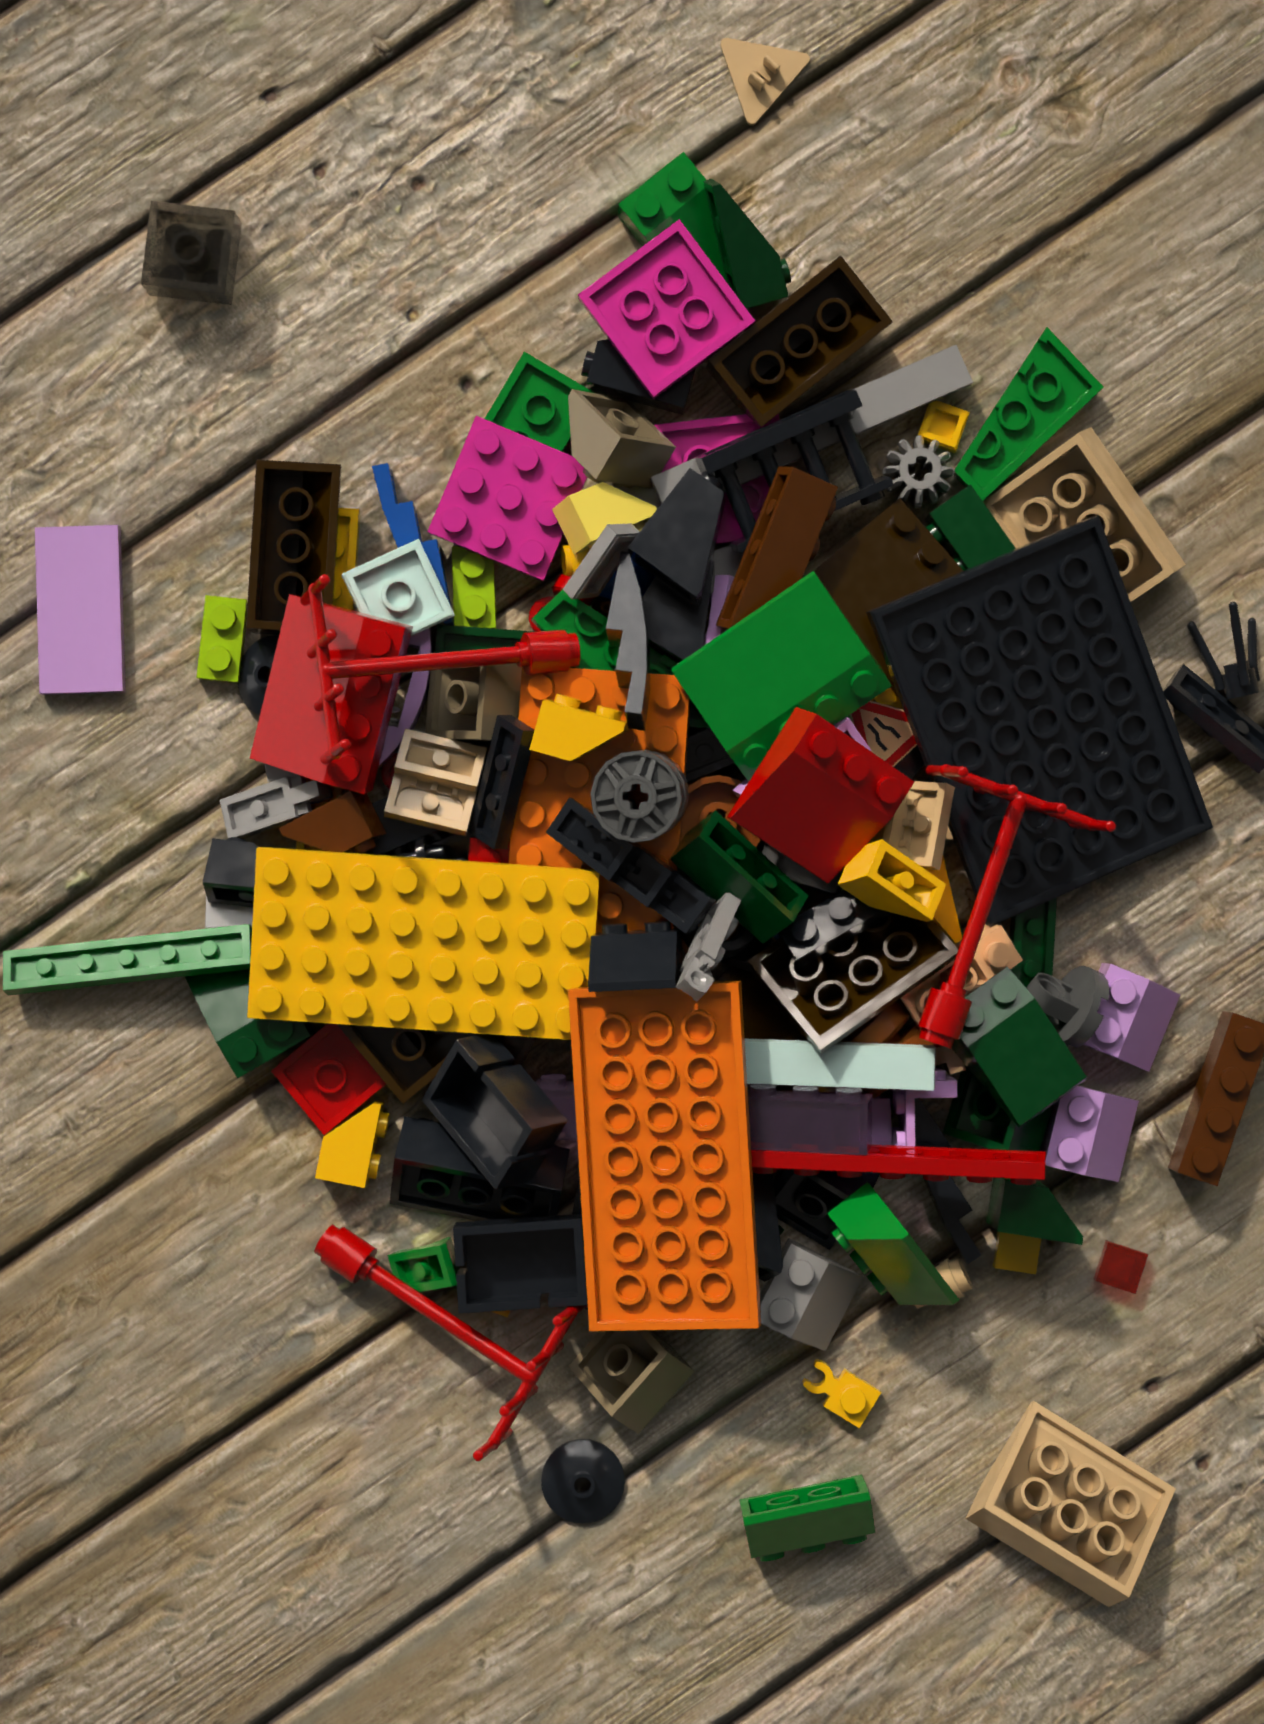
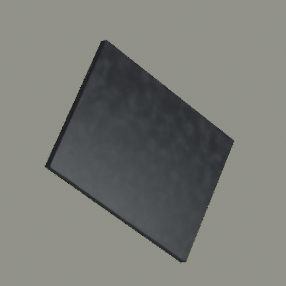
(1046, 687)

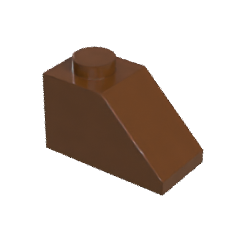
(339, 826)

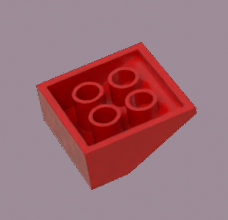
(819, 795)

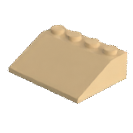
(1083, 483)
(1072, 1505)

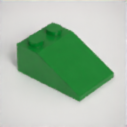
(669, 196)

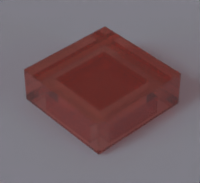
(1120, 1266)

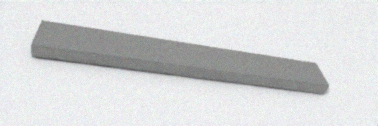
(881, 402)

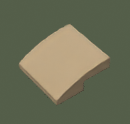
(435, 782)
(921, 823)

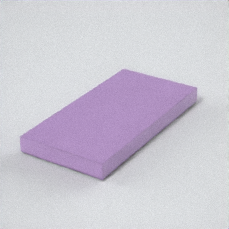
(80, 609)

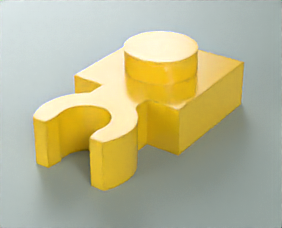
(847, 1395)

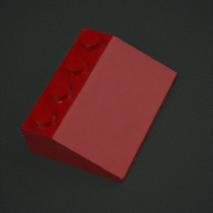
(293, 733)

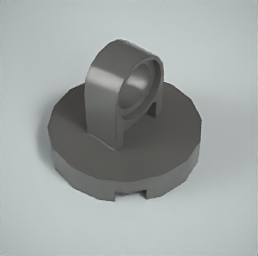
(1072, 1002)

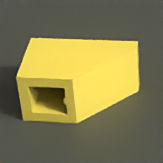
(590, 510)

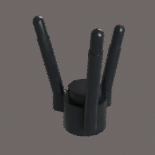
(1240, 677)

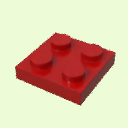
(328, 1077)

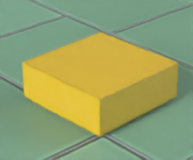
(943, 424)
(1016, 1253)

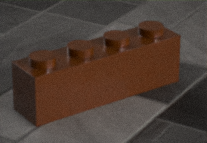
(780, 542)
(1219, 1098)

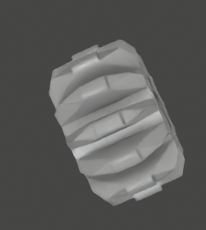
(930, 482)

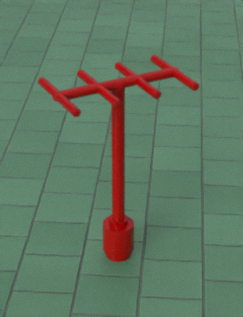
(536, 653)
(947, 1008)
(356, 1260)

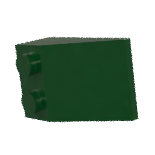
(243, 1040)
(1016, 1049)

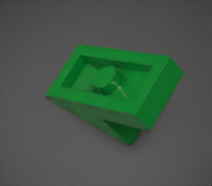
(426, 1266)

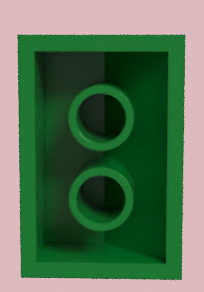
(888, 1251)
(808, 1517)

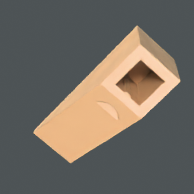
(992, 956)

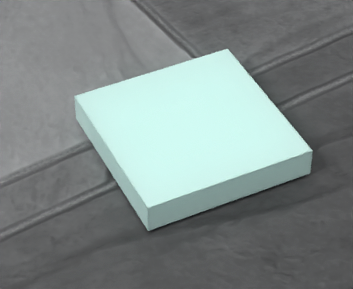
(400, 588)

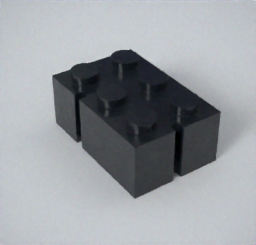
(494, 1110)
(518, 1261)

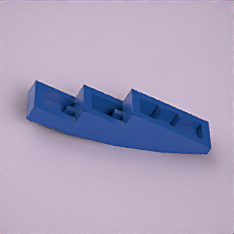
(405, 525)

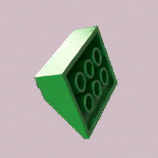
(778, 659)

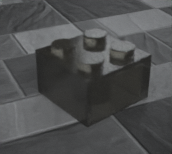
(191, 252)

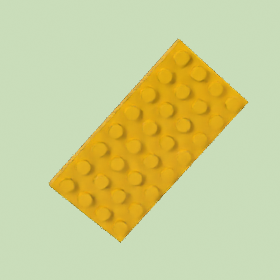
(419, 942)

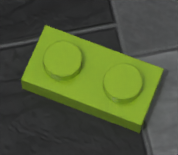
(473, 589)
(222, 639)

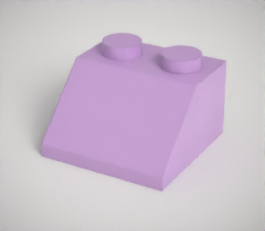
(1132, 1017)
(1089, 1133)

